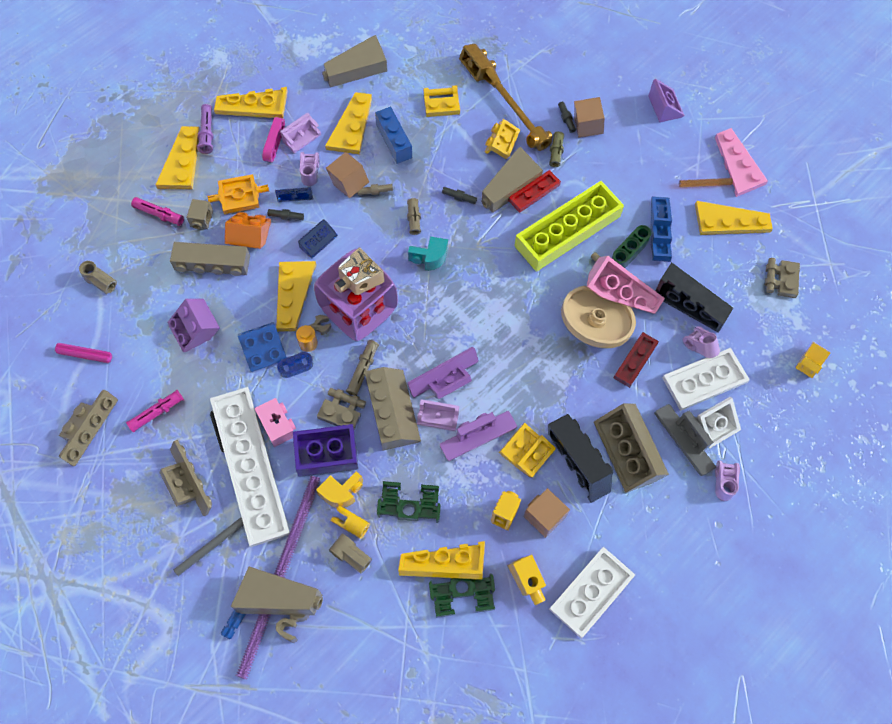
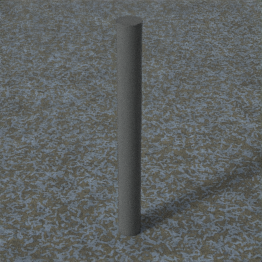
(208, 547)

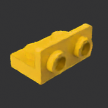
(502, 138)

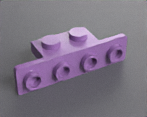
(446, 376)
(477, 433)

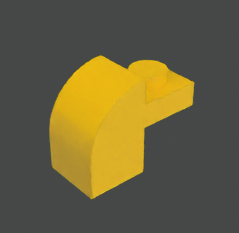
(812, 360)
(337, 494)

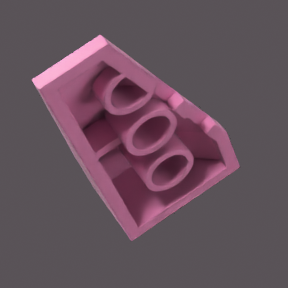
(619, 285)

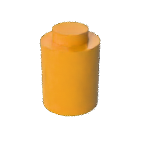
(306, 338)

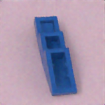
(661, 229)

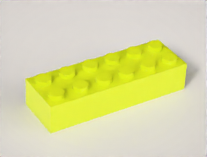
(568, 225)

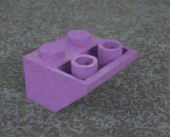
(193, 324)

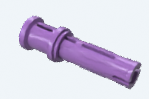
(205, 135)

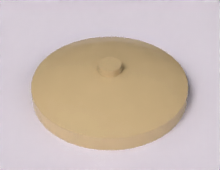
(596, 319)

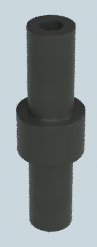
(566, 117)
(459, 195)
(285, 214)

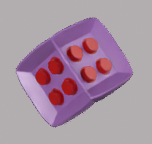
(351, 312)

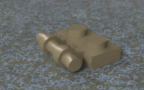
(788, 278)
(338, 414)

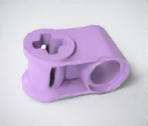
(309, 168)
(702, 342)
(727, 476)

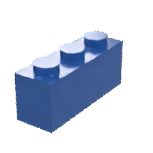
(393, 135)

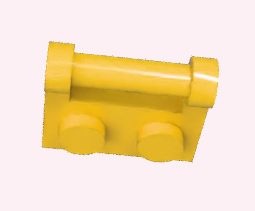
(441, 106)

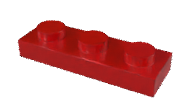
(534, 191)

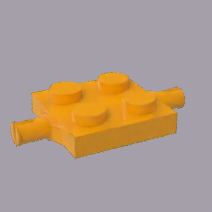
(238, 194)

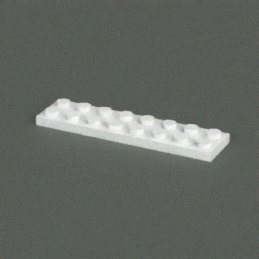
(249, 467)

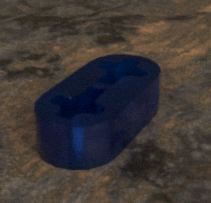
(295, 364)

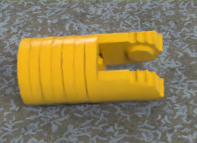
(353, 524)

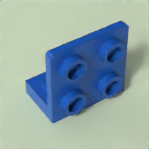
(262, 346)

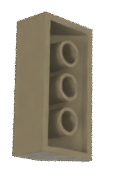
(392, 407)
(630, 447)

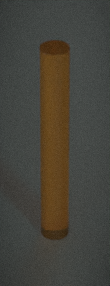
(705, 182)

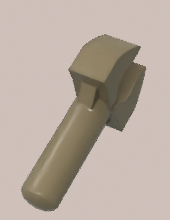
(317, 324)

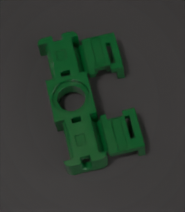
(391, 506)
(444, 591)

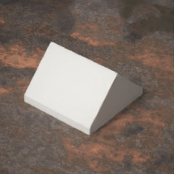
(720, 421)

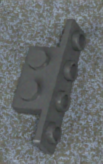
(688, 436)

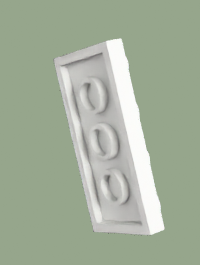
(705, 379)
(592, 592)

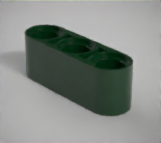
(634, 241)

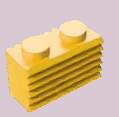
(505, 509)

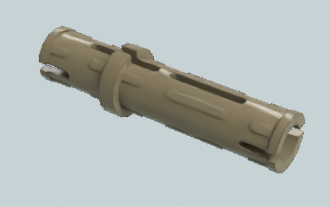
(366, 359)

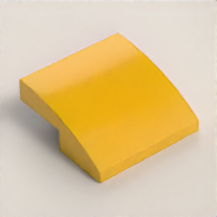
(527, 450)

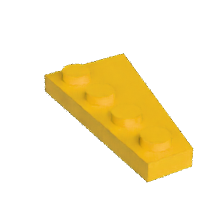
(261, 104)
(351, 127)
(181, 162)
(723, 219)
(292, 292)
(459, 562)

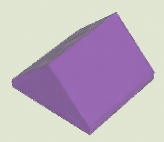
(664, 102)

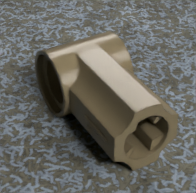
(97, 277)
(346, 550)

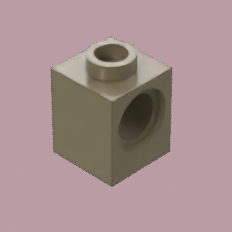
(199, 214)

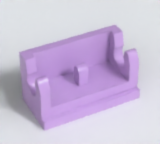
(300, 133)
(438, 415)

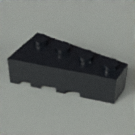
(693, 298)
(581, 457)

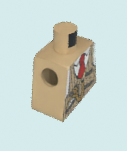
(359, 273)

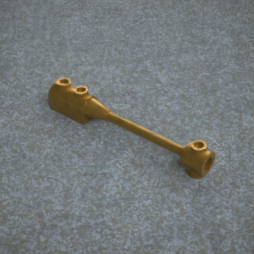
(482, 69)

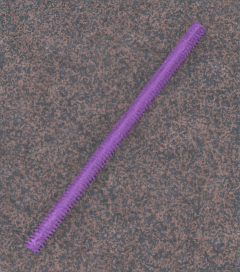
(280, 570)

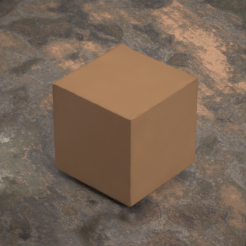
(589, 117)
(347, 174)
(546, 512)

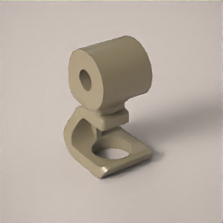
(280, 625)

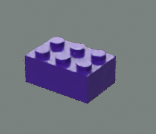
(325, 450)

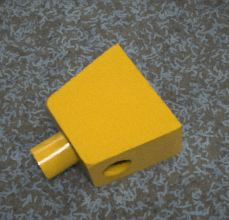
(522, 571)

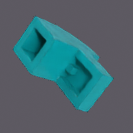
(431, 257)

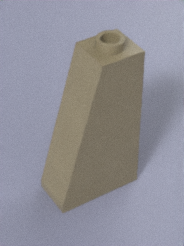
(356, 63)
(512, 177)
(272, 594)

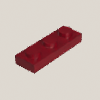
(636, 359)

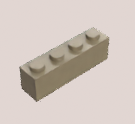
(210, 258)

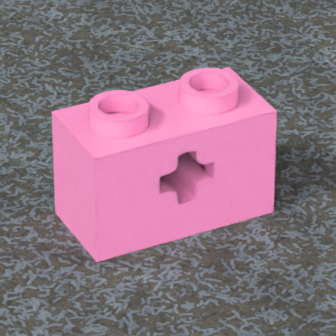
(268, 414)

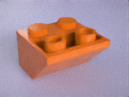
(247, 230)

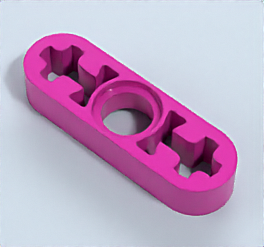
(273, 139)

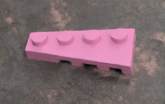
(739, 163)

